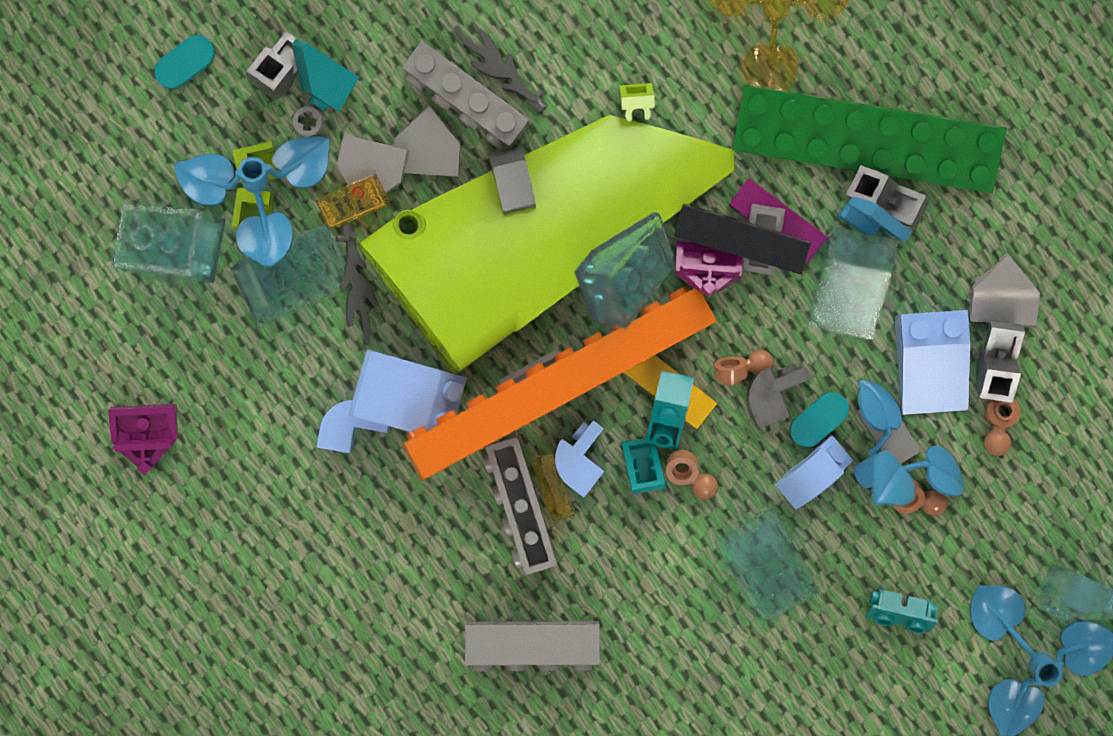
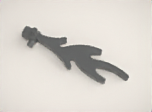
(496, 68)
(359, 286)

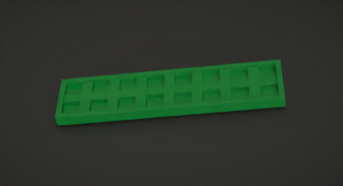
(870, 136)

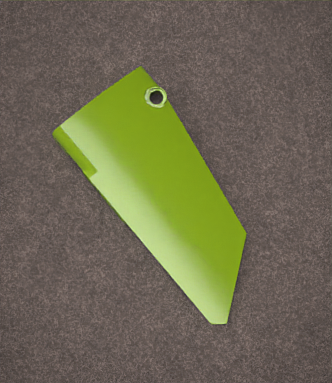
(486, 273)

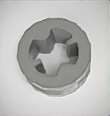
(300, 128)

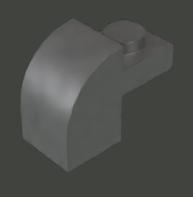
(274, 68)
(898, 201)
(997, 362)
(764, 394)

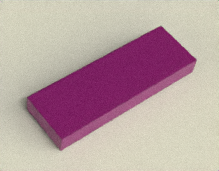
(793, 224)

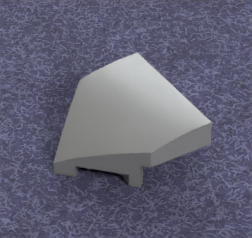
(431, 145)
(363, 158)
(1004, 295)

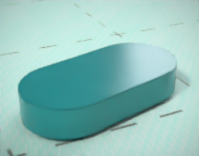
(184, 62)
(819, 419)

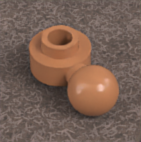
(734, 369)
(998, 441)
(703, 485)
(931, 502)

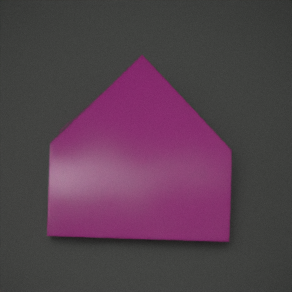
(706, 267)
(143, 432)

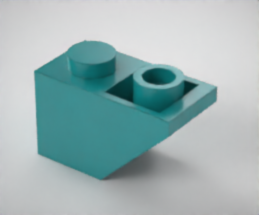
(669, 410)

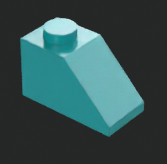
(322, 77)

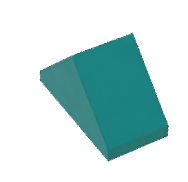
(643, 466)

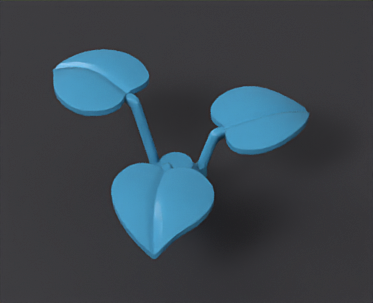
(263, 237)
(882, 471)
(1017, 705)

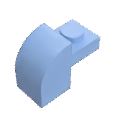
(339, 428)
(573, 465)
(814, 473)

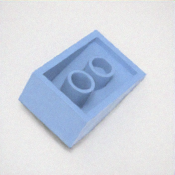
(933, 361)
(404, 392)

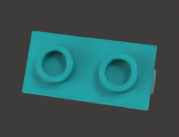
(888, 611)

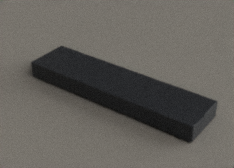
(742, 238)

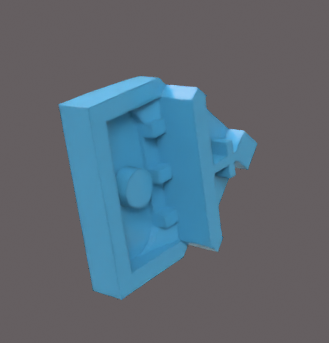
(870, 217)

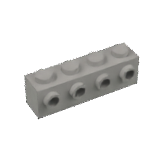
(466, 96)
(521, 506)
(532, 644)

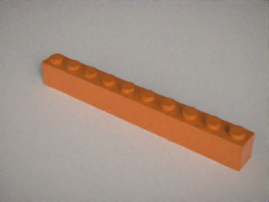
(557, 384)

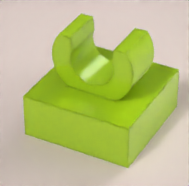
(637, 97)

